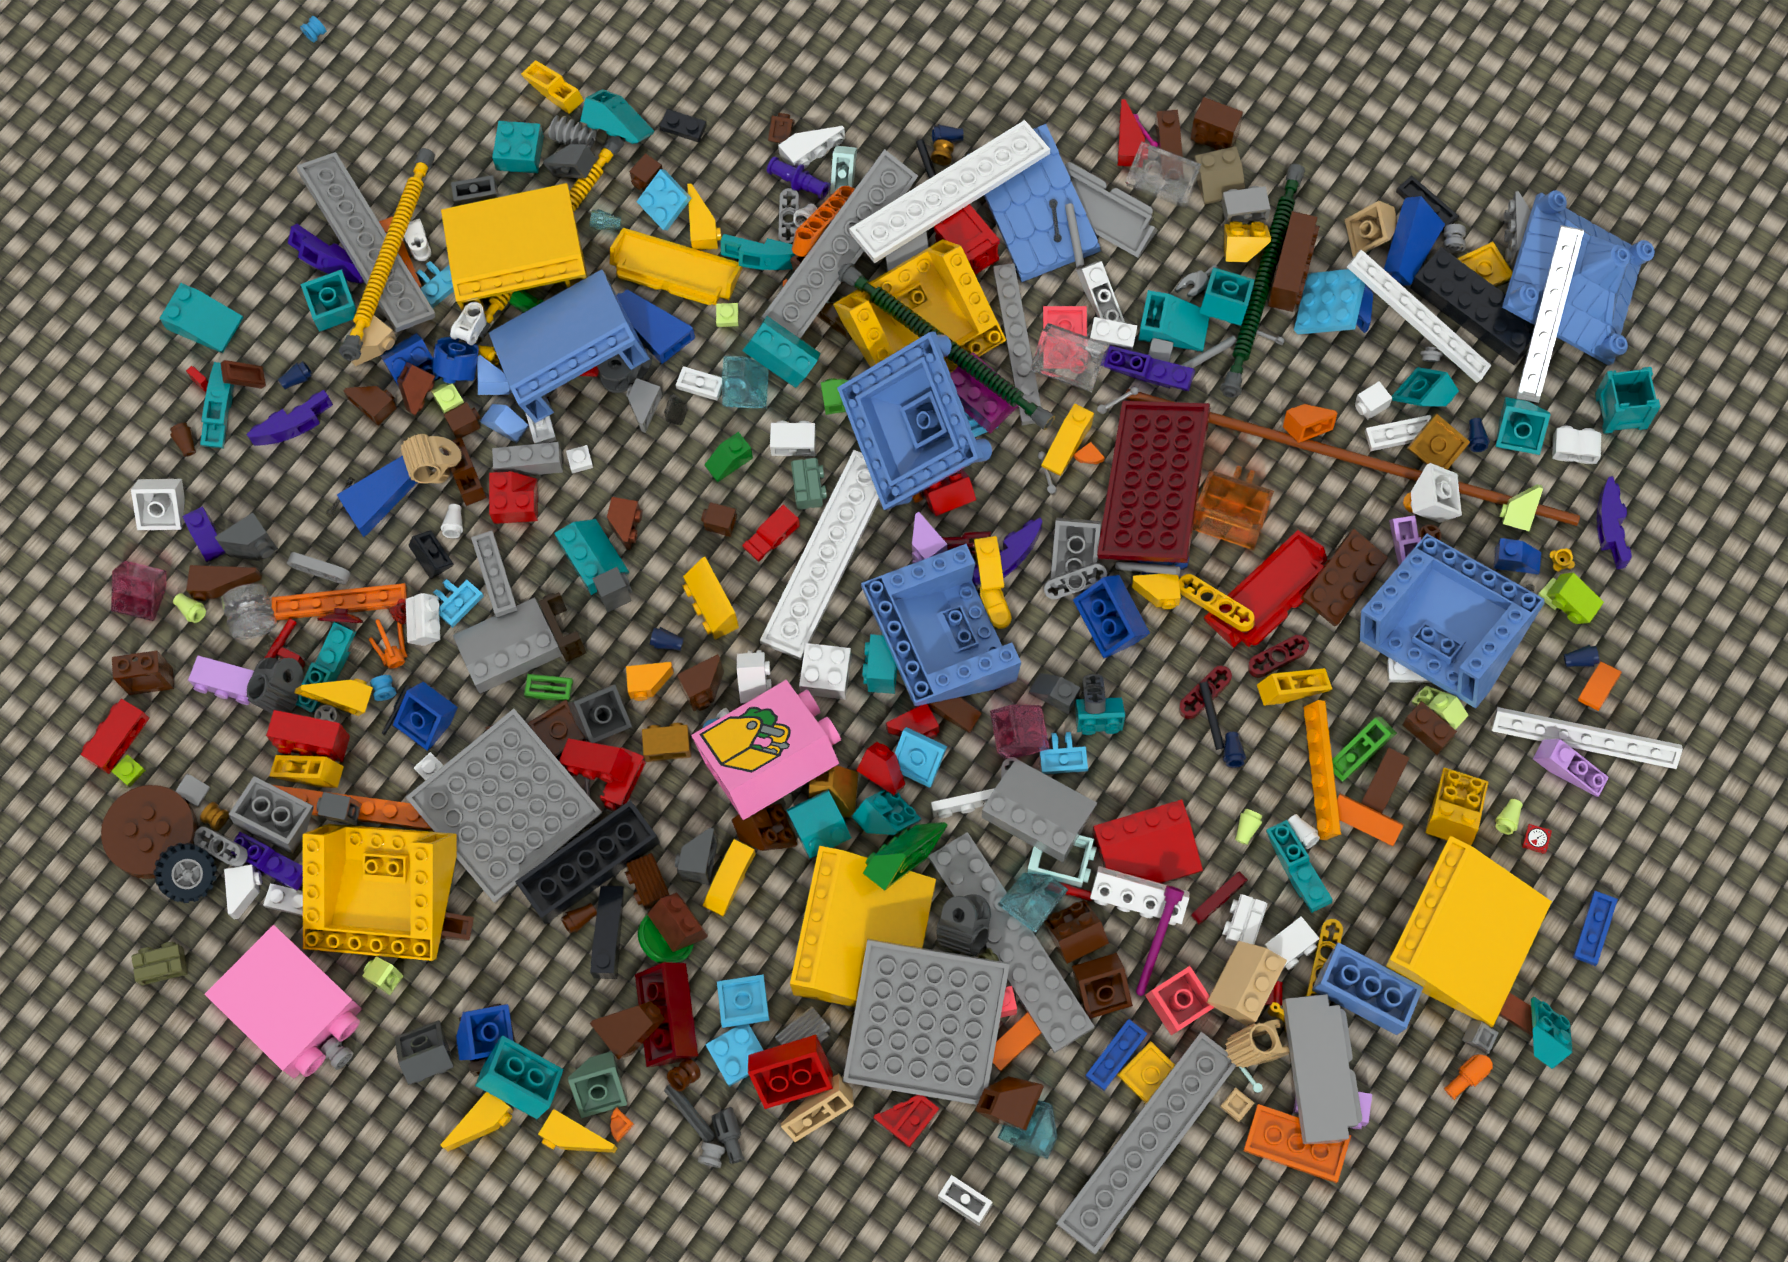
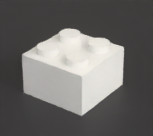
(825, 670)

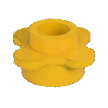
(1567, 555)

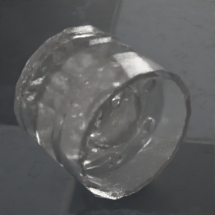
(248, 611)

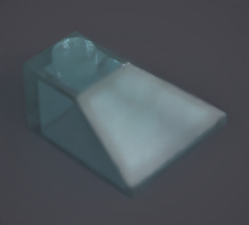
(1039, 1135)

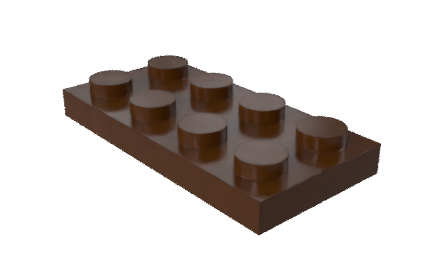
(1344, 577)

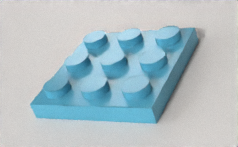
(1329, 302)

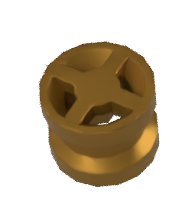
(942, 152)
(214, 816)

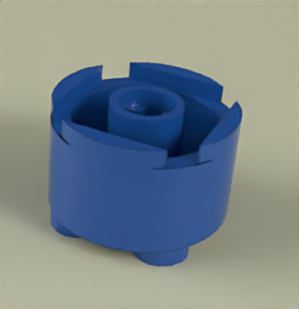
(455, 360)

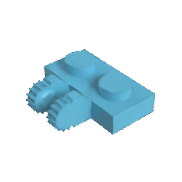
(438, 287)
(459, 602)
(1063, 759)

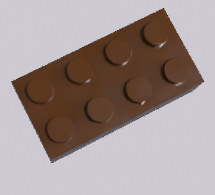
(1294, 262)

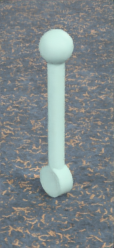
(1257, 1087)

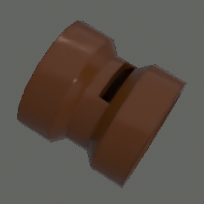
(685, 1073)

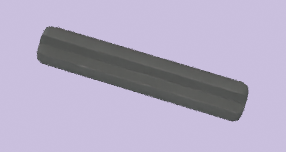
(690, 1114)

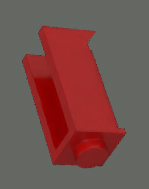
(619, 793)

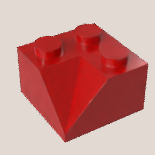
(512, 497)

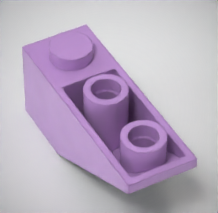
(1570, 766)

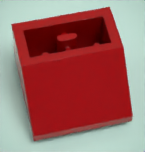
(949, 493)

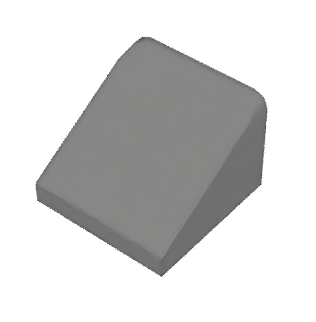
(1161, 349)
(192, 790)
(1480, 1036)

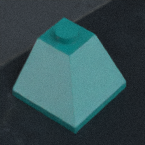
(1426, 388)
(1522, 426)

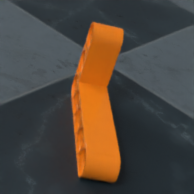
(814, 226)

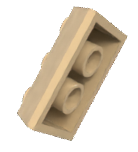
(1246, 982)

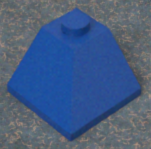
(481, 1030)

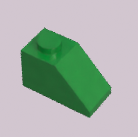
(729, 457)

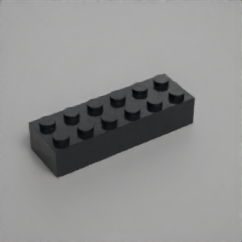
(1473, 305)
(587, 862)

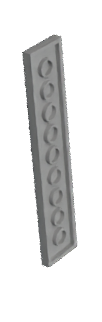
(363, 238)
(818, 272)
(1030, 968)
(1146, 1143)

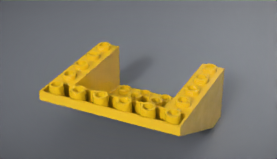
(513, 244)
(936, 287)
(376, 890)
(845, 912)
(1469, 932)

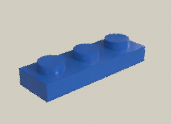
(1595, 928)
(1116, 1055)

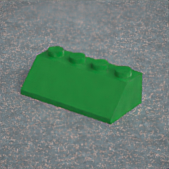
(903, 854)

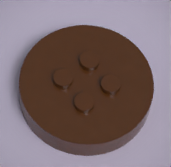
(144, 826)

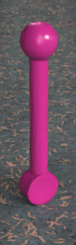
(1153, 143)

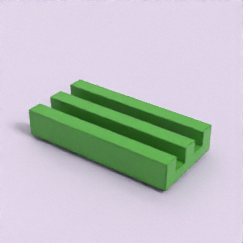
(548, 696)

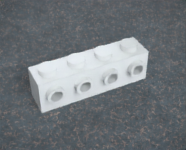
(1134, 894)

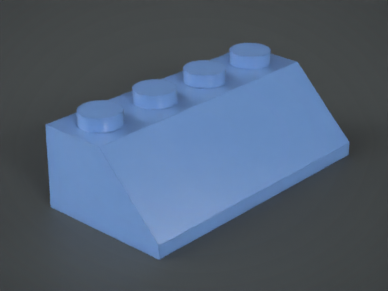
(1368, 989)

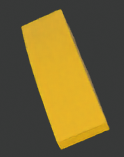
(553, 86)
(729, 877)

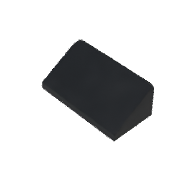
(430, 554)

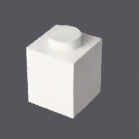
(1373, 401)

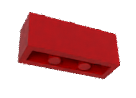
(114, 736)
(595, 760)

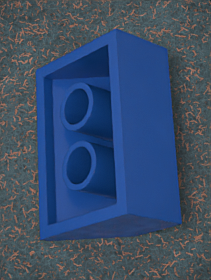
(1111, 615)

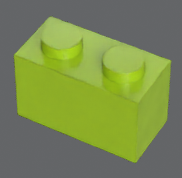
(1574, 598)

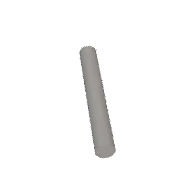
(1071, 218)
(1211, 352)
(1148, 568)

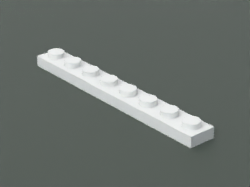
(1549, 313)
(1419, 316)
(1587, 738)

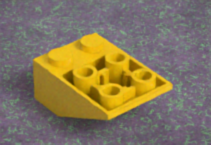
(1457, 806)

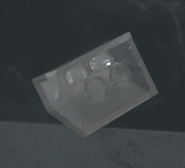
(1163, 175)
(1069, 357)

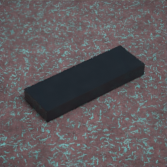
(1414, 188)

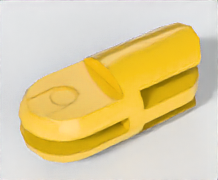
(996, 607)

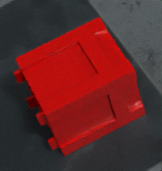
(973, 235)

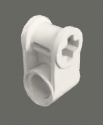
(417, 240)
(469, 323)

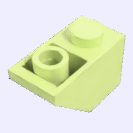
(1443, 704)

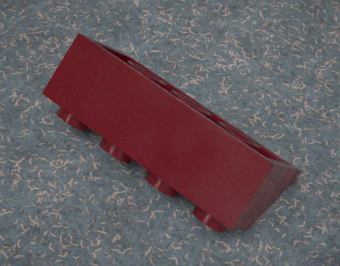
(669, 990)

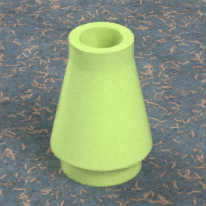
(190, 608)
(1508, 819)
(1248, 825)

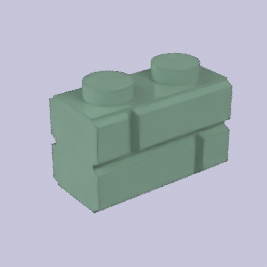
(807, 483)

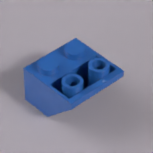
(410, 350)

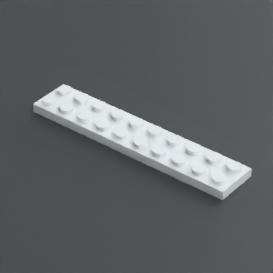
(949, 191)
(823, 561)

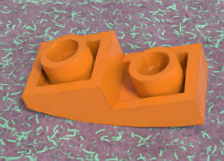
(1599, 686)

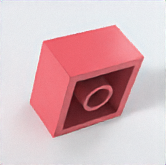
(1179, 1000)

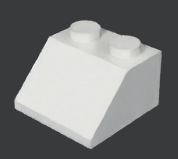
(1436, 494)
(158, 504)

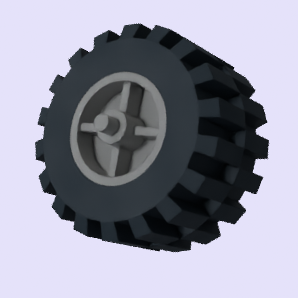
(185, 872)

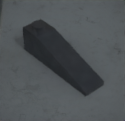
(607, 933)

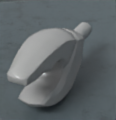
(1198, 279)

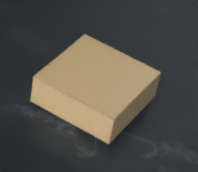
(1237, 1105)

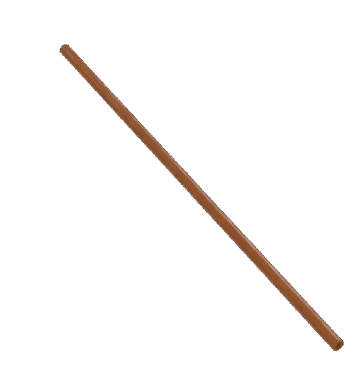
(1361, 459)

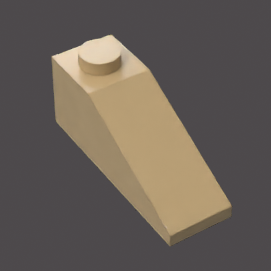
(819, 1109)

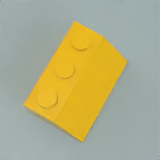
(710, 600)

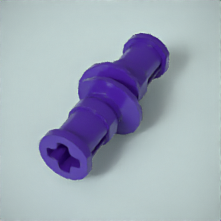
(798, 178)

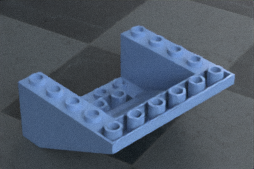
(564, 341)
(1449, 619)
(940, 629)

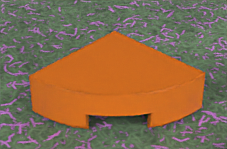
(1089, 454)
(619, 1124)

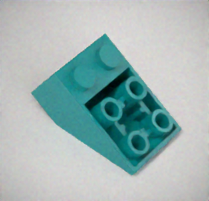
(615, 116)
(1173, 321)

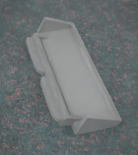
(1114, 213)
(1321, 1070)

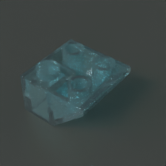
(744, 383)
(1033, 899)

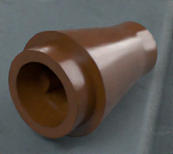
(183, 438)
(579, 917)

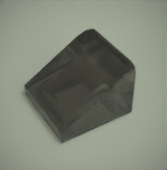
(675, 410)

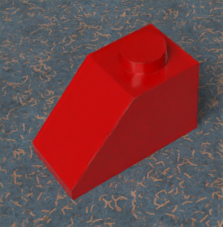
(918, 719)
(882, 768)

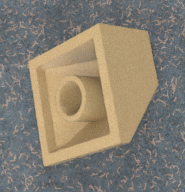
(1371, 227)
(376, 341)

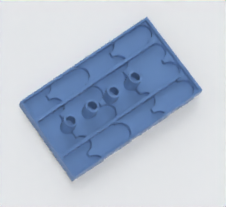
(1026, 219)

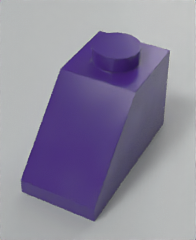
(203, 533)

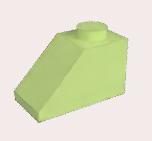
(446, 395)
(1522, 508)
(382, 975)

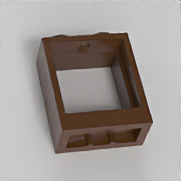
(134, 675)

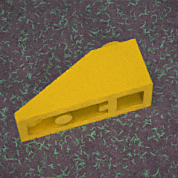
(702, 223)
(1068, 439)
(1294, 685)
(345, 695)
(307, 770)
(481, 1120)
(569, 1135)

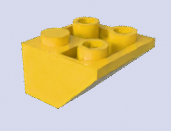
(1244, 240)

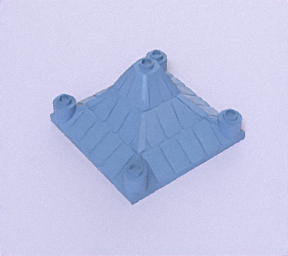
(1599, 284)
(911, 421)

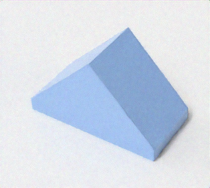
(491, 379)
(505, 422)

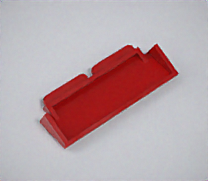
(1272, 589)

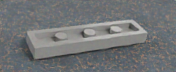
(494, 573)

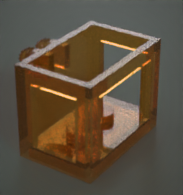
(1232, 508)

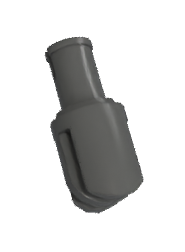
(728, 1133)

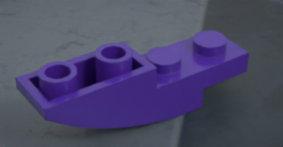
(321, 255)
(1149, 369)
(283, 427)
(1609, 518)
(1016, 548)
(270, 862)

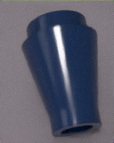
(947, 133)
(295, 375)
(1477, 436)
(665, 639)
(1582, 657)
(1233, 751)

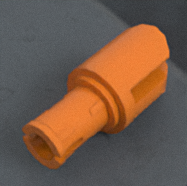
(1470, 1073)

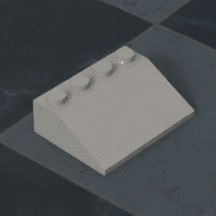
(507, 646)
(1038, 810)

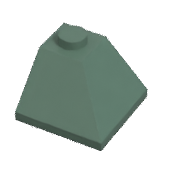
(597, 1085)

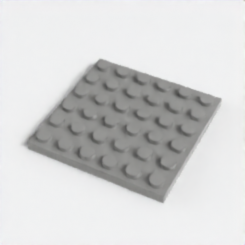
(505, 804)
(925, 1022)

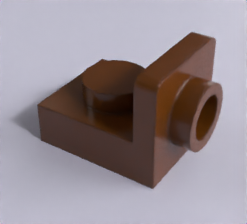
(780, 128)

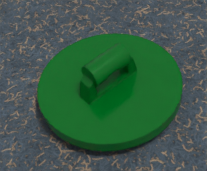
(656, 946)

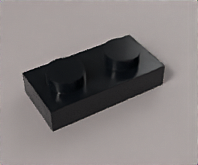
(683, 125)

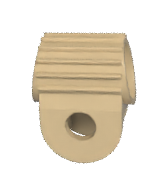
(424, 451)
(1243, 1050)

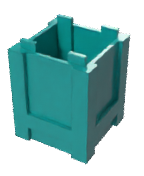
(1627, 400)

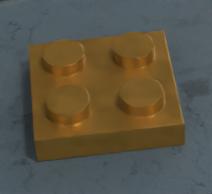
(1438, 443)

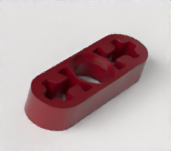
(1261, 657)
(1212, 676)
(1219, 898)

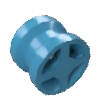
(313, 29)
(383, 687)

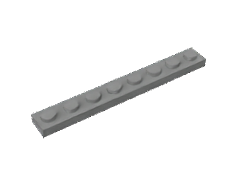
(1016, 335)

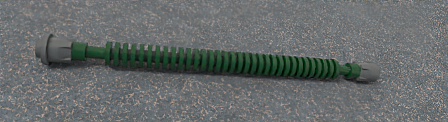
(1262, 282)
(959, 356)

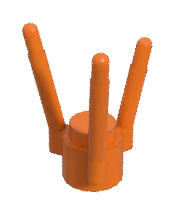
(393, 656)

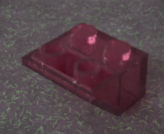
(137, 590)
(1019, 730)

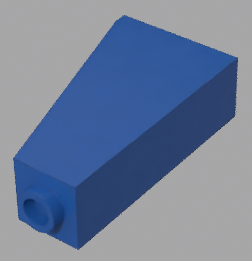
(1412, 240)
(656, 328)
(376, 495)

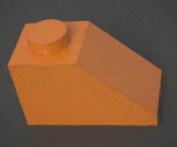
(1308, 421)

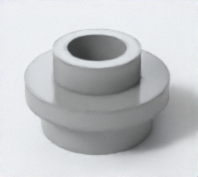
(1431, 354)

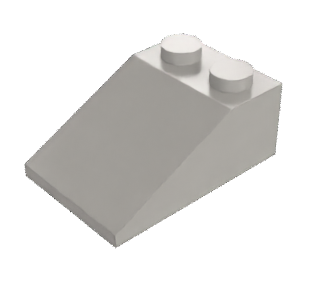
(1074, 547)

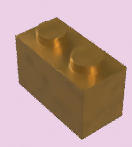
(666, 742)

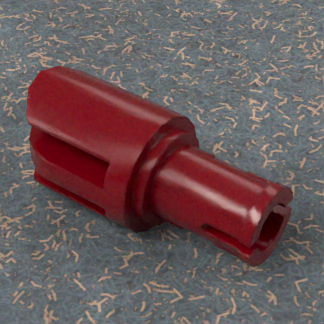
(967, 538)

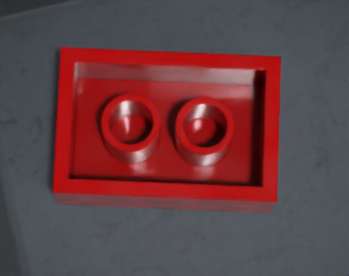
(307, 736)
(790, 1071)

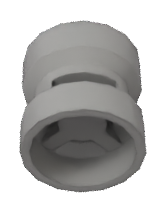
(1454, 238)
(336, 1053)

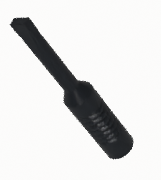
(396, 708)

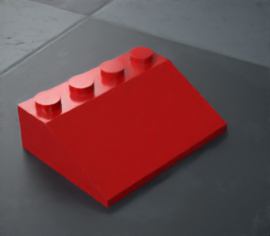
(1150, 844)

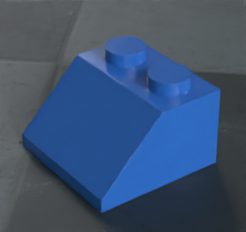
(424, 715)

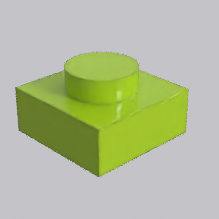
(128, 770)

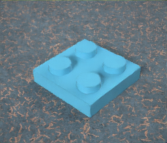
(663, 199)
(919, 756)
(743, 1001)
(732, 1051)

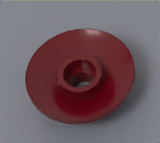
(340, 615)

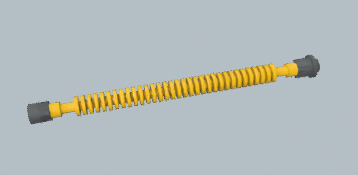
(578, 193)
(352, 345)

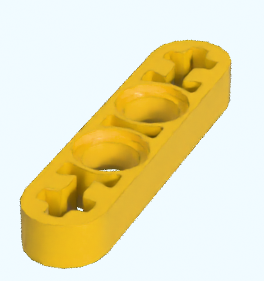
(1218, 600)
(1318, 959)

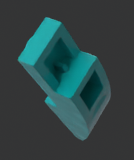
(756, 255)
(216, 409)
(329, 662)
(1298, 867)

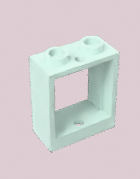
(1089, 854)

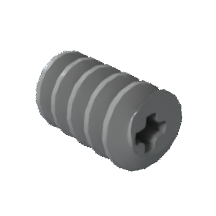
(568, 134)

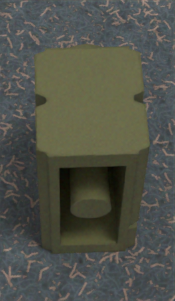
(159, 964)

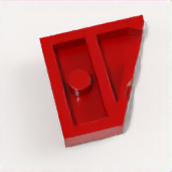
(908, 1118)

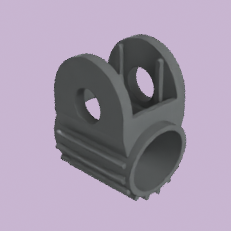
(617, 376)
(268, 685)
(961, 928)

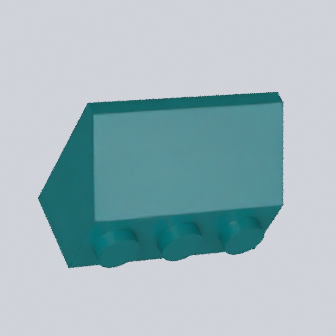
(781, 352)
(589, 551)
(520, 1077)

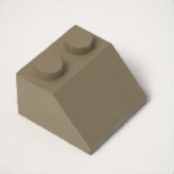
(1219, 173)

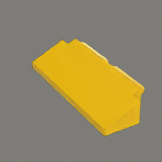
(673, 267)

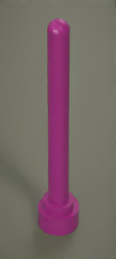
(1172, 897)

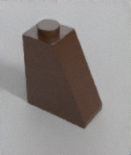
(628, 1028)

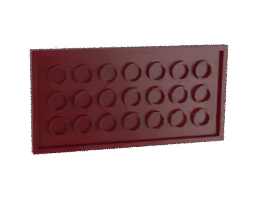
(1154, 481)

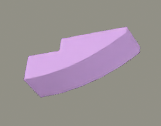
(1404, 536)

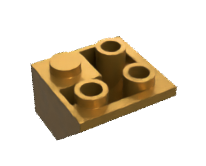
(842, 786)

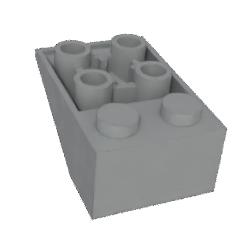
(1516, 219)

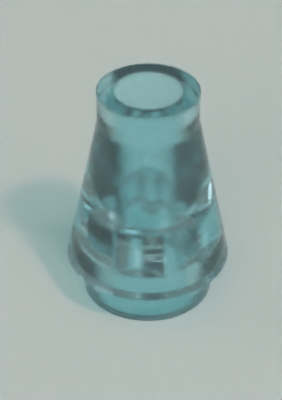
(602, 220)

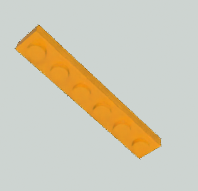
(1322, 770)

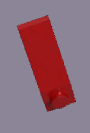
(1129, 136)

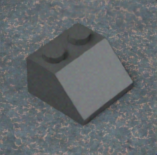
(247, 540)
(600, 714)
(697, 858)
(423, 1052)

